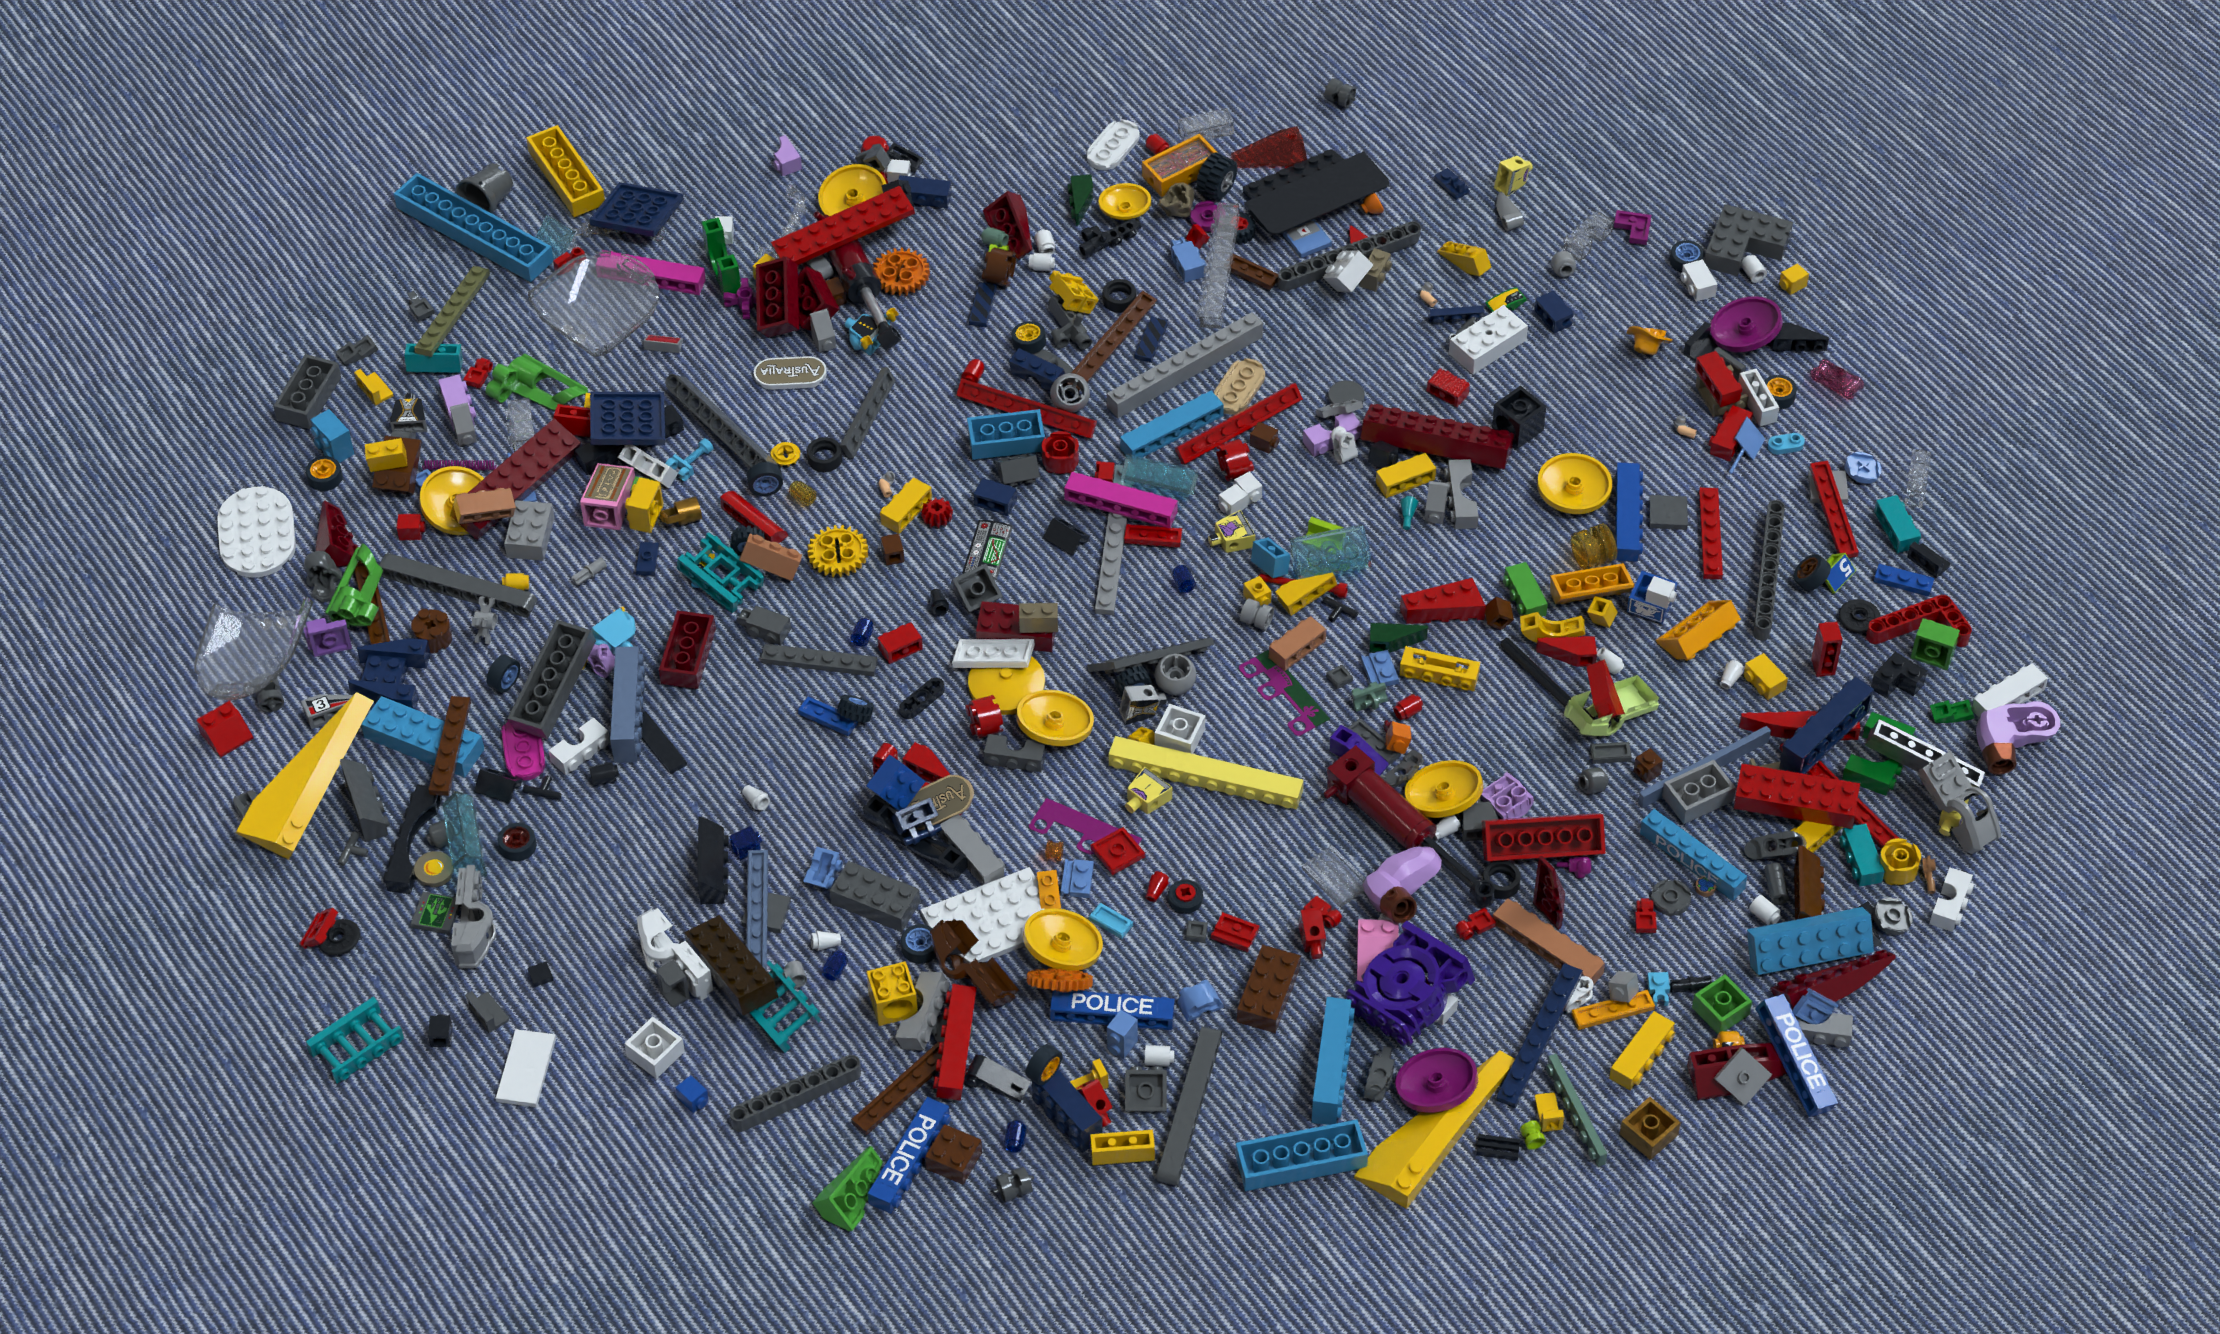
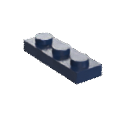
(1455, 314)

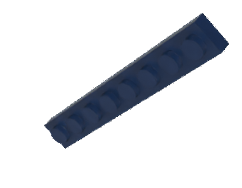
(1539, 1035)

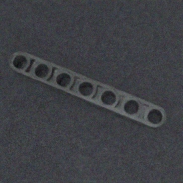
(788, 1100)

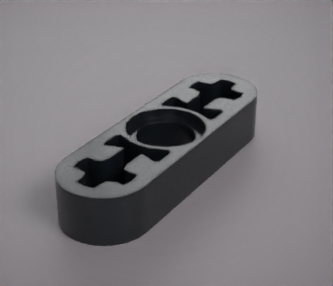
(924, 690)

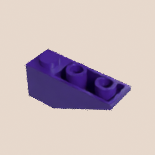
(1345, 739)

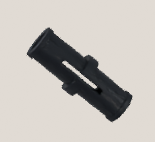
(1690, 984)

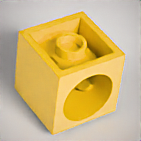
(892, 993)

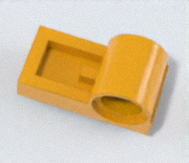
(1048, 889)

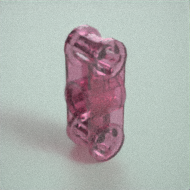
(1837, 379)

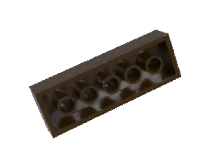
(732, 965)

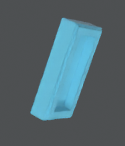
(1111, 920)

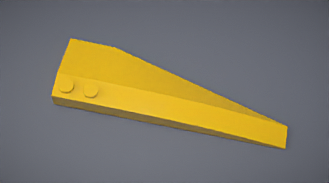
(289, 801)
(1415, 1151)

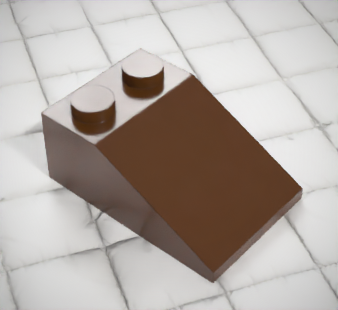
(401, 478)

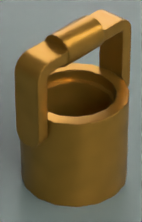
(685, 510)

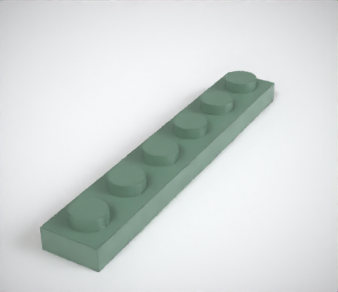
(1578, 1114)

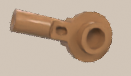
(1928, 866)

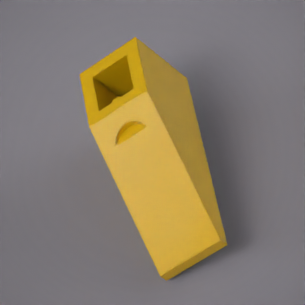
(1468, 258)

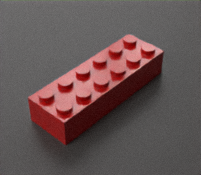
(1797, 796)
(1543, 837)

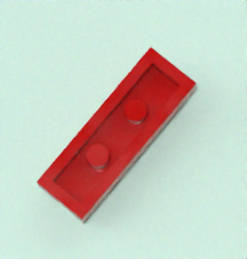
(1153, 535)

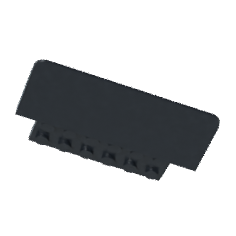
(1311, 190)

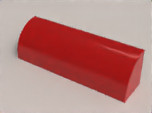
(750, 516)

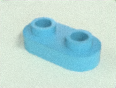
(1786, 443)

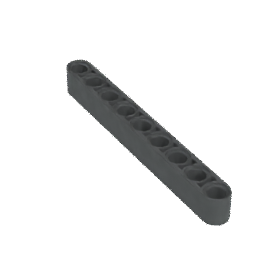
(1315, 267)
(717, 420)
(1768, 570)
(457, 584)
(1189, 1106)

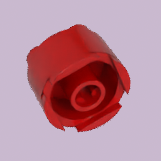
(1060, 453)
(1234, 459)
(984, 716)

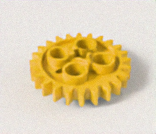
(823, 551)

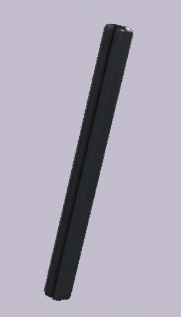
(1534, 670)

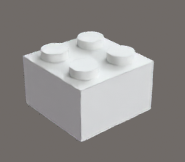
(1347, 271)
(1180, 729)
(654, 1047)

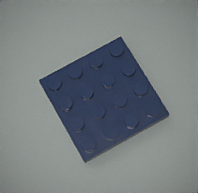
(636, 209)
(627, 418)

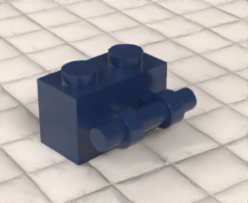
(916, 816)

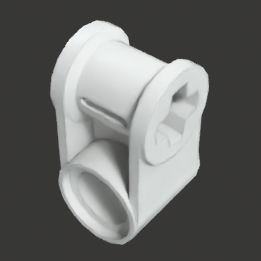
(1343, 445)
(1581, 995)

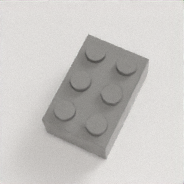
(529, 530)
(1698, 791)

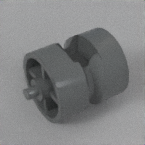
(1341, 93)
(270, 697)
(1016, 1183)

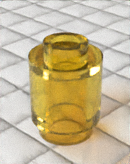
(802, 493)

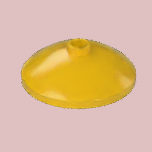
(1124, 201)

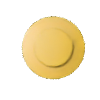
(516, 580)

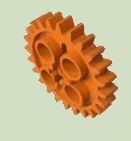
(911, 276)
(1059, 979)

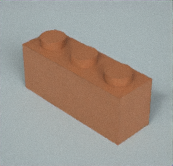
(484, 505)
(770, 556)
(1297, 643)

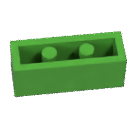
(1524, 590)

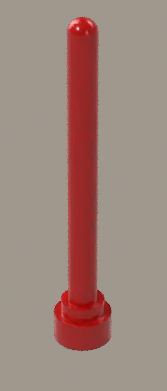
(1339, 590)

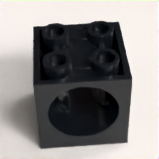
(1519, 414)

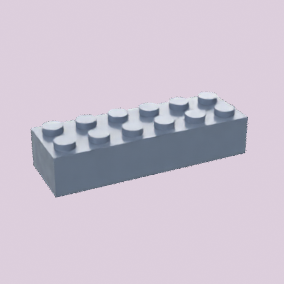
(627, 704)

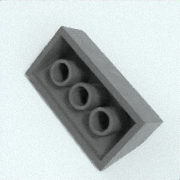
(365, 800)

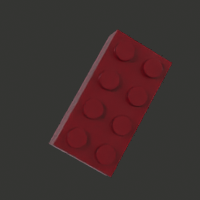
(777, 297)
(1002, 622)
(687, 649)

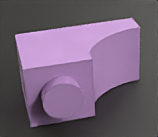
(787, 158)

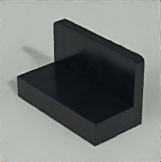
(1700, 343)
(1065, 535)
(1927, 559)
(496, 784)

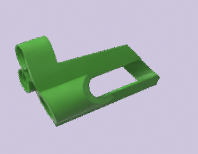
(522, 377)
(349, 602)

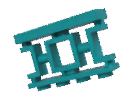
(710, 582)

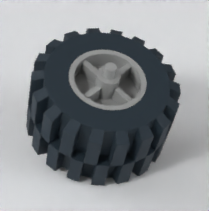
(1216, 176)

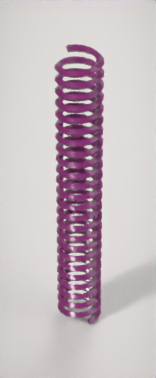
(464, 462)

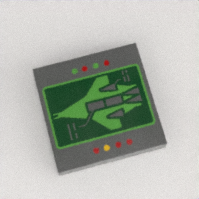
(435, 913)

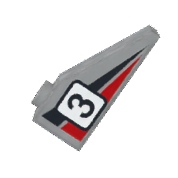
(322, 708)

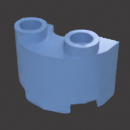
(823, 868)
(1198, 999)

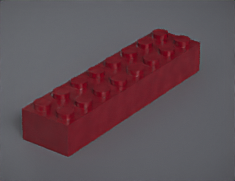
(1437, 436)
(526, 469)

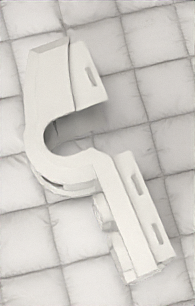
(659, 947)

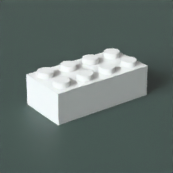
(1488, 339)

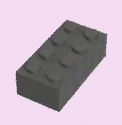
(307, 391)
(875, 896)

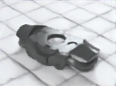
(1410, 765)

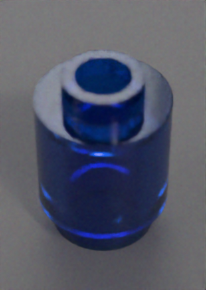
(1183, 579)
(862, 632)
(834, 965)
(1015, 1136)

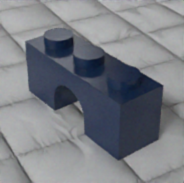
(1026, 364)

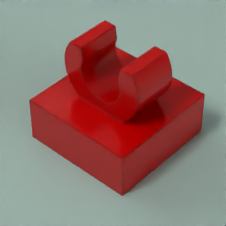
(1197, 236)

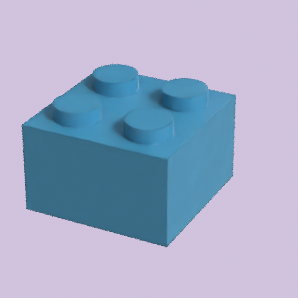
(332, 436)

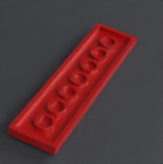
(844, 226)

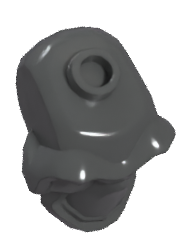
(322, 575)

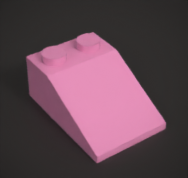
(1372, 939)

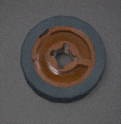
(1812, 572)

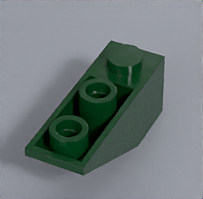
(1082, 196)
(1395, 636)

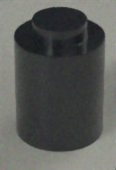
(603, 773)

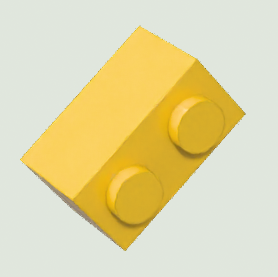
(385, 455)
(1765, 676)

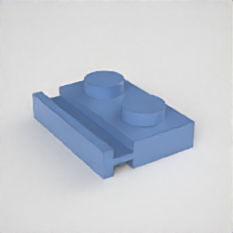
(1380, 668)
(1077, 878)
(1814, 1007)

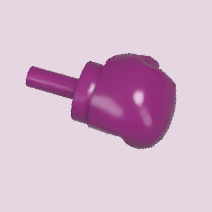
(1579, 865)

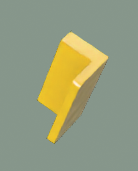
(373, 387)

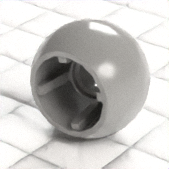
(1065, 403)
(1175, 674)

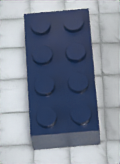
(1068, 1109)

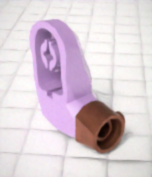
(2012, 727)

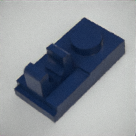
(1451, 183)

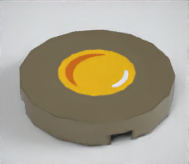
(433, 869)

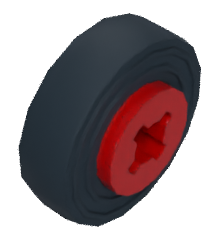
(1189, 902)

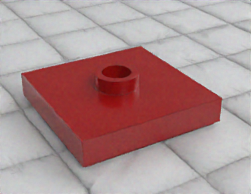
(1117, 850)

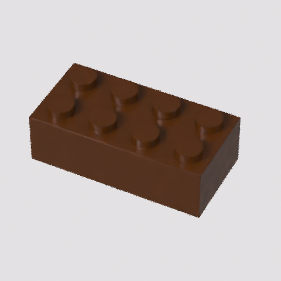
(1268, 988)

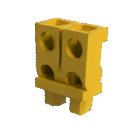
(1073, 292)

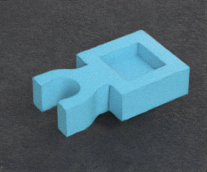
(1659, 986)

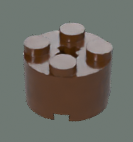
(999, 266)
(434, 627)

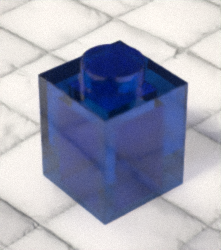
(744, 841)

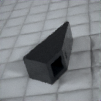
(1799, 339)

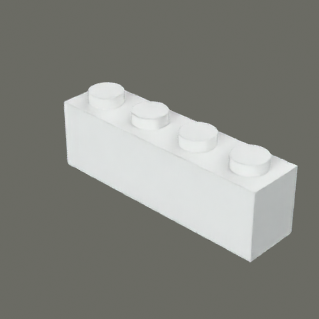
(2012, 690)

